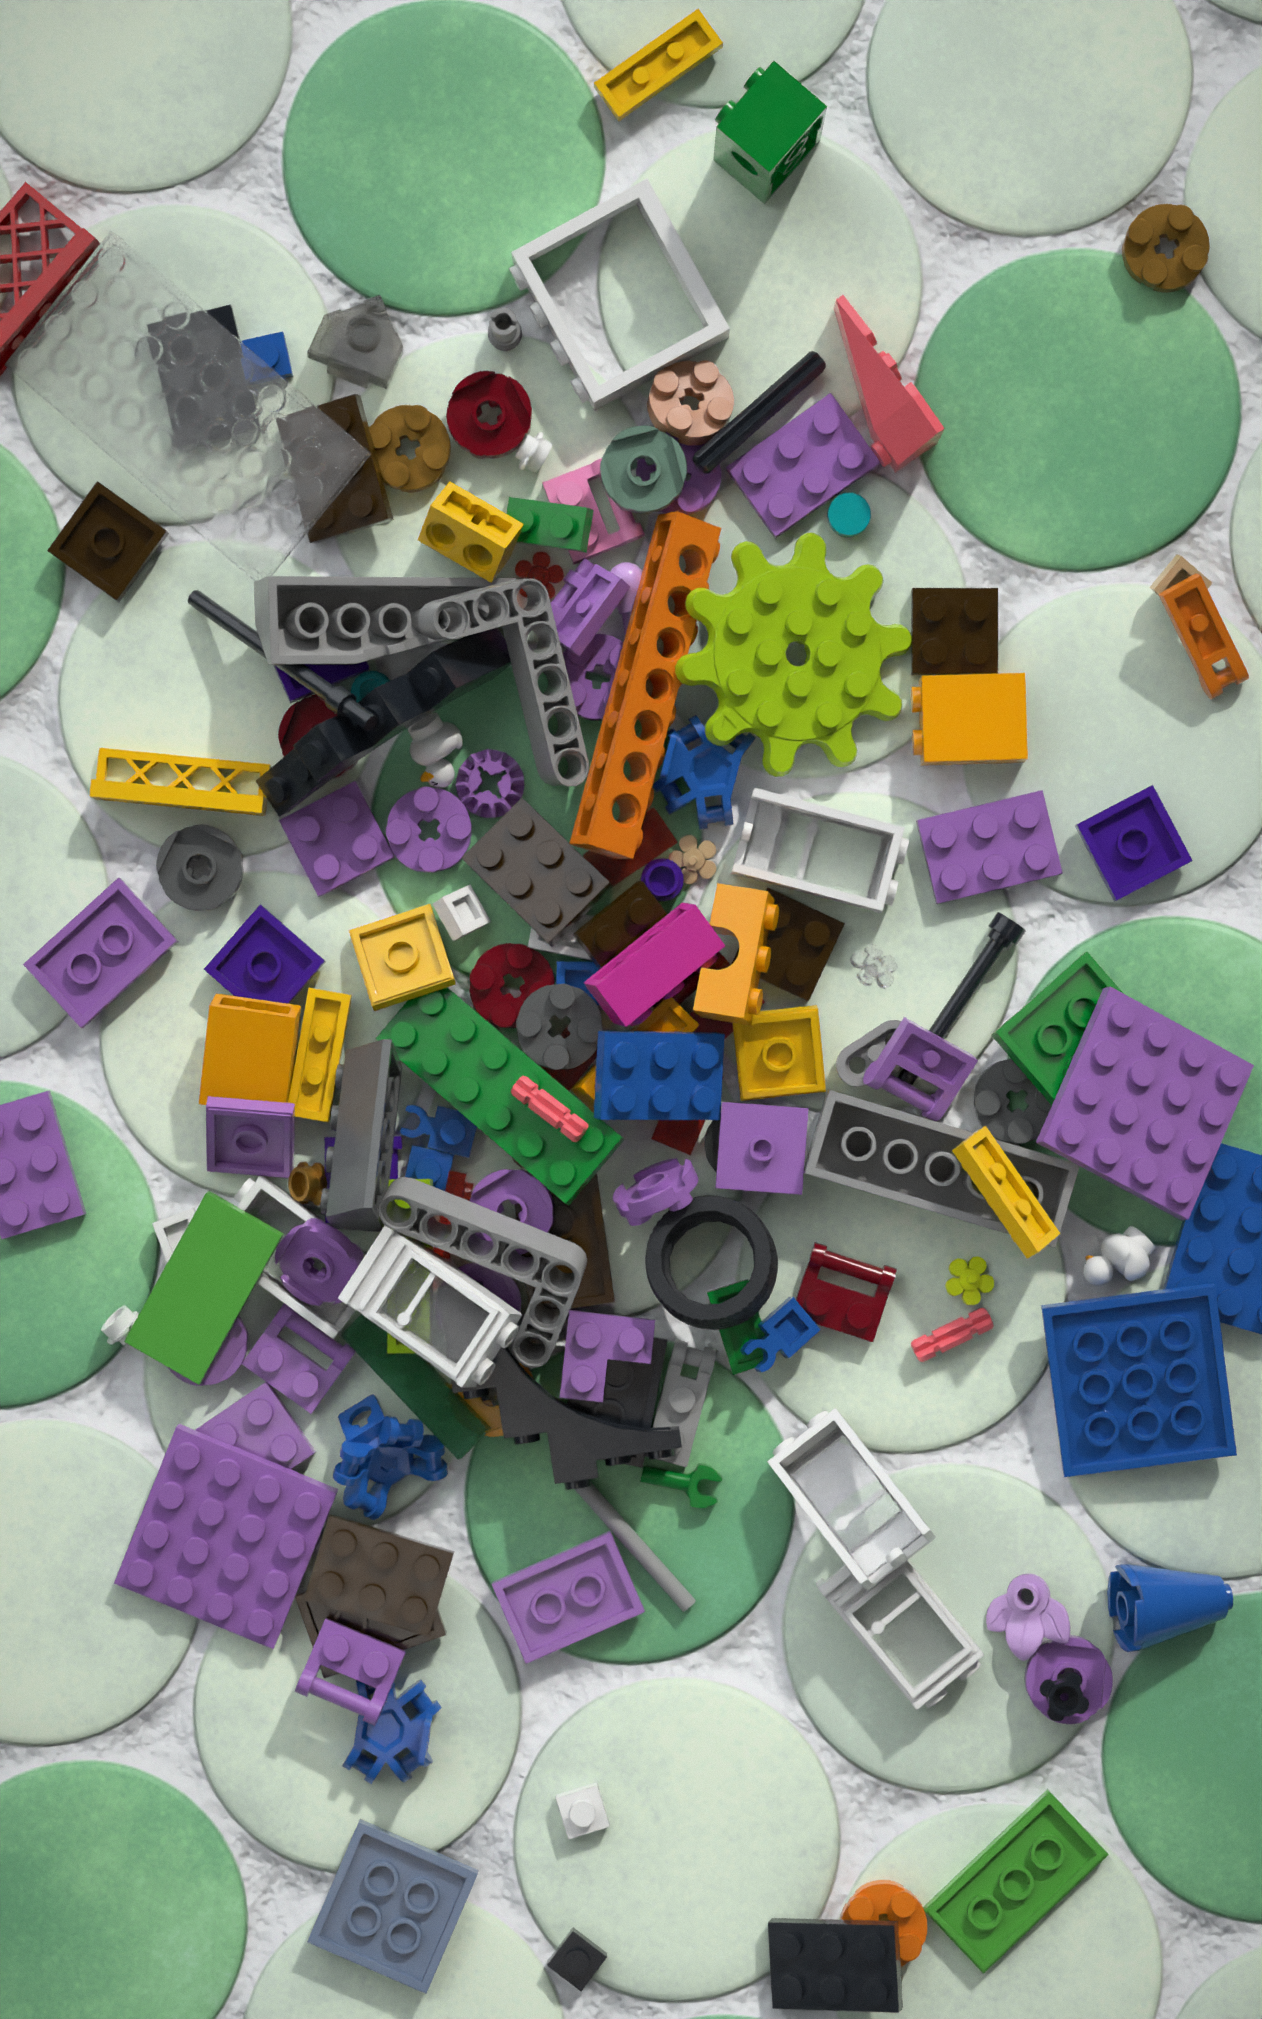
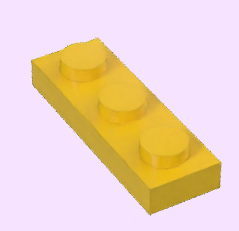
(658, 65)
(319, 1053)
(1006, 1192)

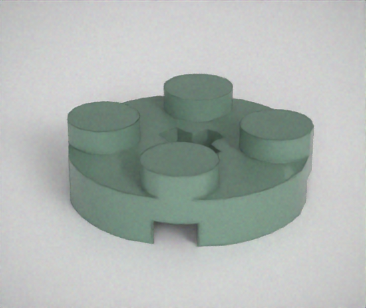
(656, 448)

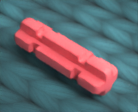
(549, 1108)
(952, 1334)

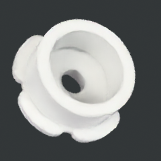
(533, 452)
(119, 1325)

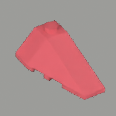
(894, 413)

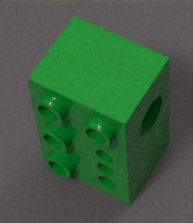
(768, 131)

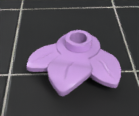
(1025, 1622)

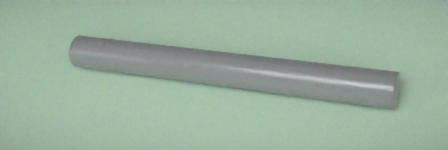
(637, 1546)

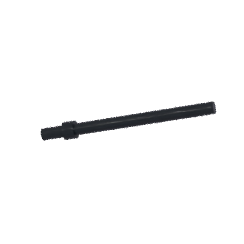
(336, 698)

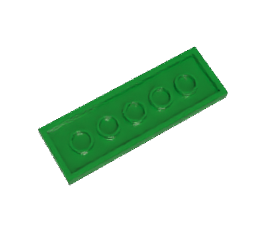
(475, 1073)

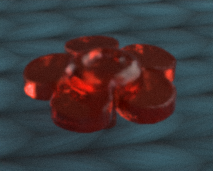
(539, 571)

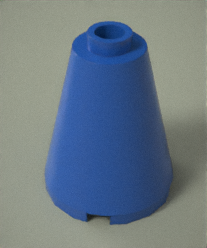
(1163, 1603)

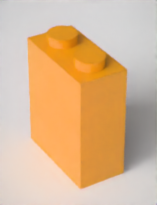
(970, 719)
(249, 1049)

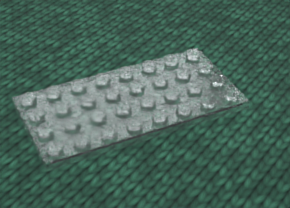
(187, 408)

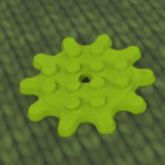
(749, 662)

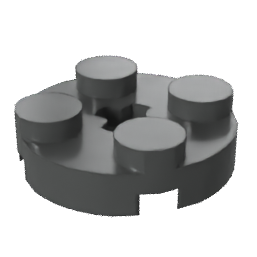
(210, 890)
(534, 1026)
(992, 1103)

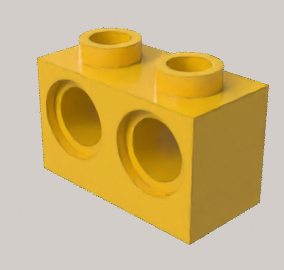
(470, 531)

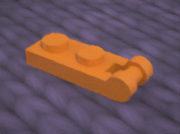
(1203, 634)

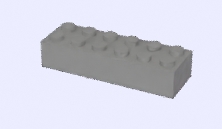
(915, 1164)

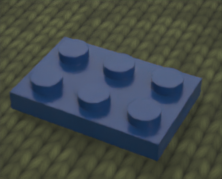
(659, 1075)

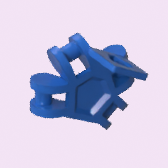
(706, 770)
(383, 1454)
(394, 1733)

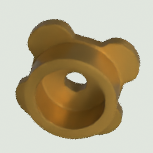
(307, 1183)

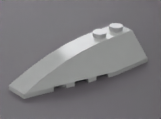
(349, 617)

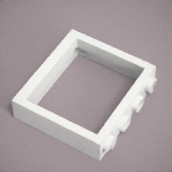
(565, 347)

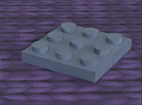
(393, 1906)

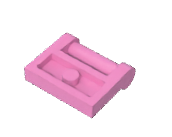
(575, 491)

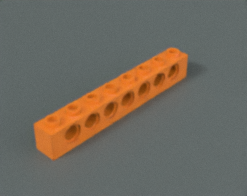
(628, 700)

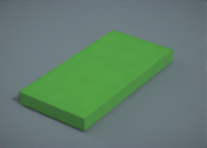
(204, 1287)
(1015, 1881)

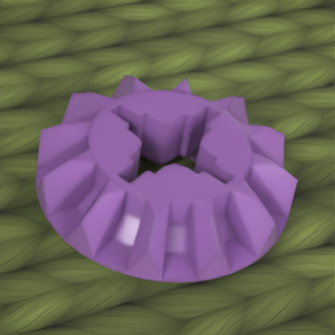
(486, 803)

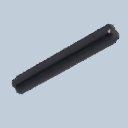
(759, 412)

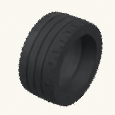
(674, 1226)

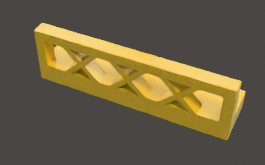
(171, 795)

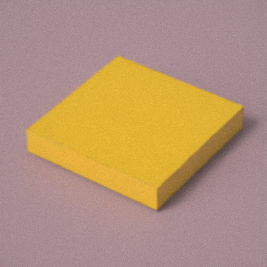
(402, 957)
(780, 1054)

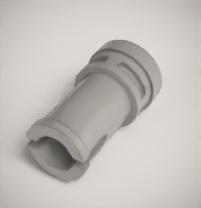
(504, 329)

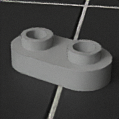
(866, 1047)

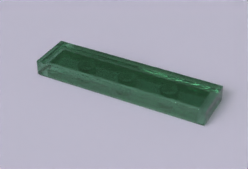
(419, 1388)

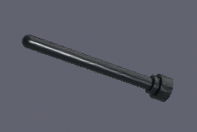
(1002, 935)

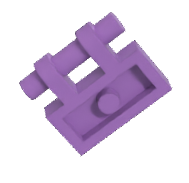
(585, 604)

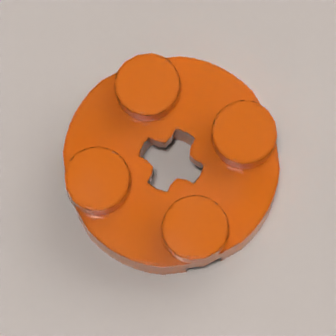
(899, 1904)

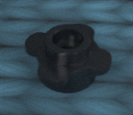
(1074, 1704)

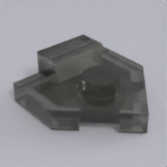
(358, 344)

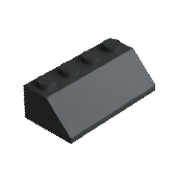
(363, 1137)

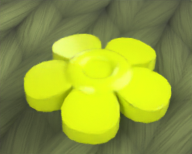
(969, 1280)

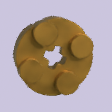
(1177, 225)
(431, 456)

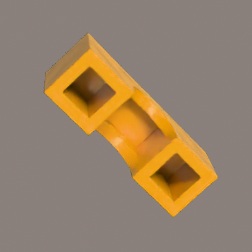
(734, 991)

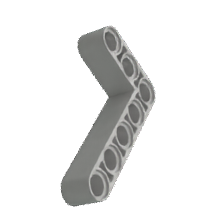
(526, 666)
(496, 1254)

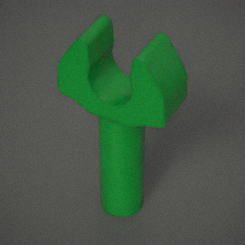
(684, 1482)

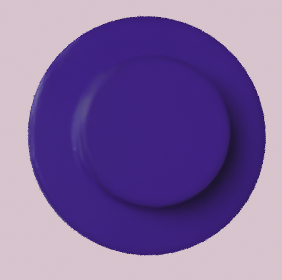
(663, 879)

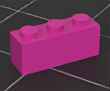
(655, 965)

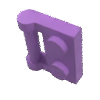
(926, 1057)
(291, 1369)
(356, 1657)

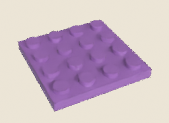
(1145, 1103)
(226, 1536)

